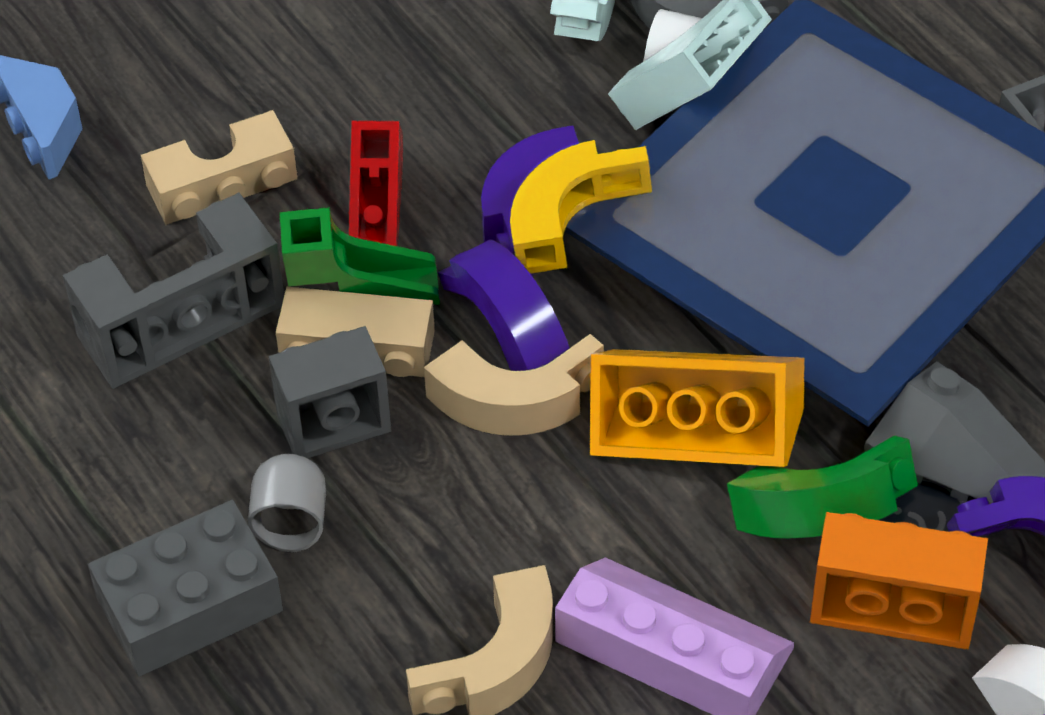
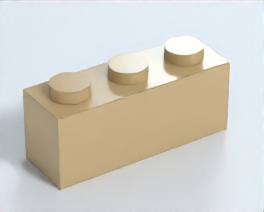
(397, 325)

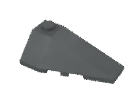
(956, 435)

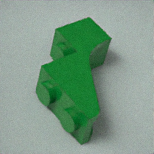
(322, 253)

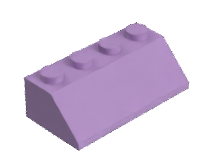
(669, 639)

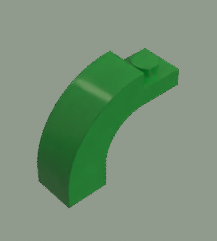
(795, 502)

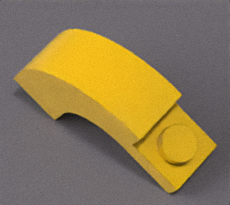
(563, 188)

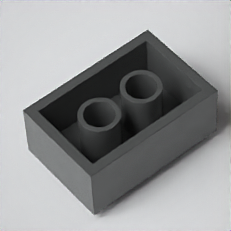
(186, 587)

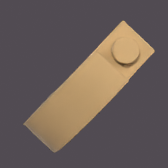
(506, 399)
(504, 666)

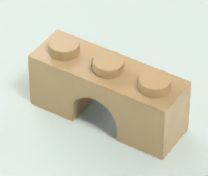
(186, 184)

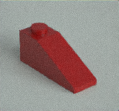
(376, 180)

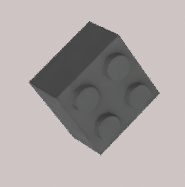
(330, 392)

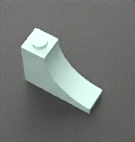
(690, 62)

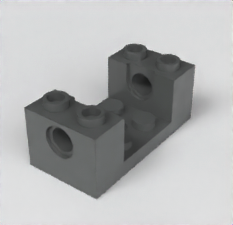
(148, 328)

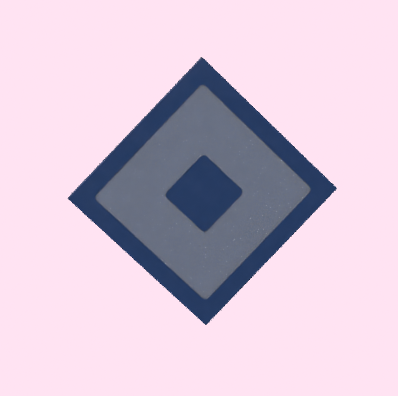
(831, 207)

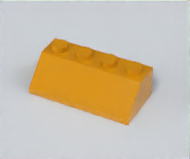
(695, 406)

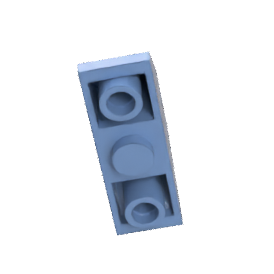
(41, 109)

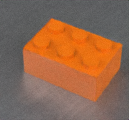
(898, 580)

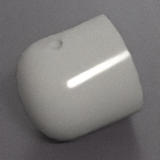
(287, 483)

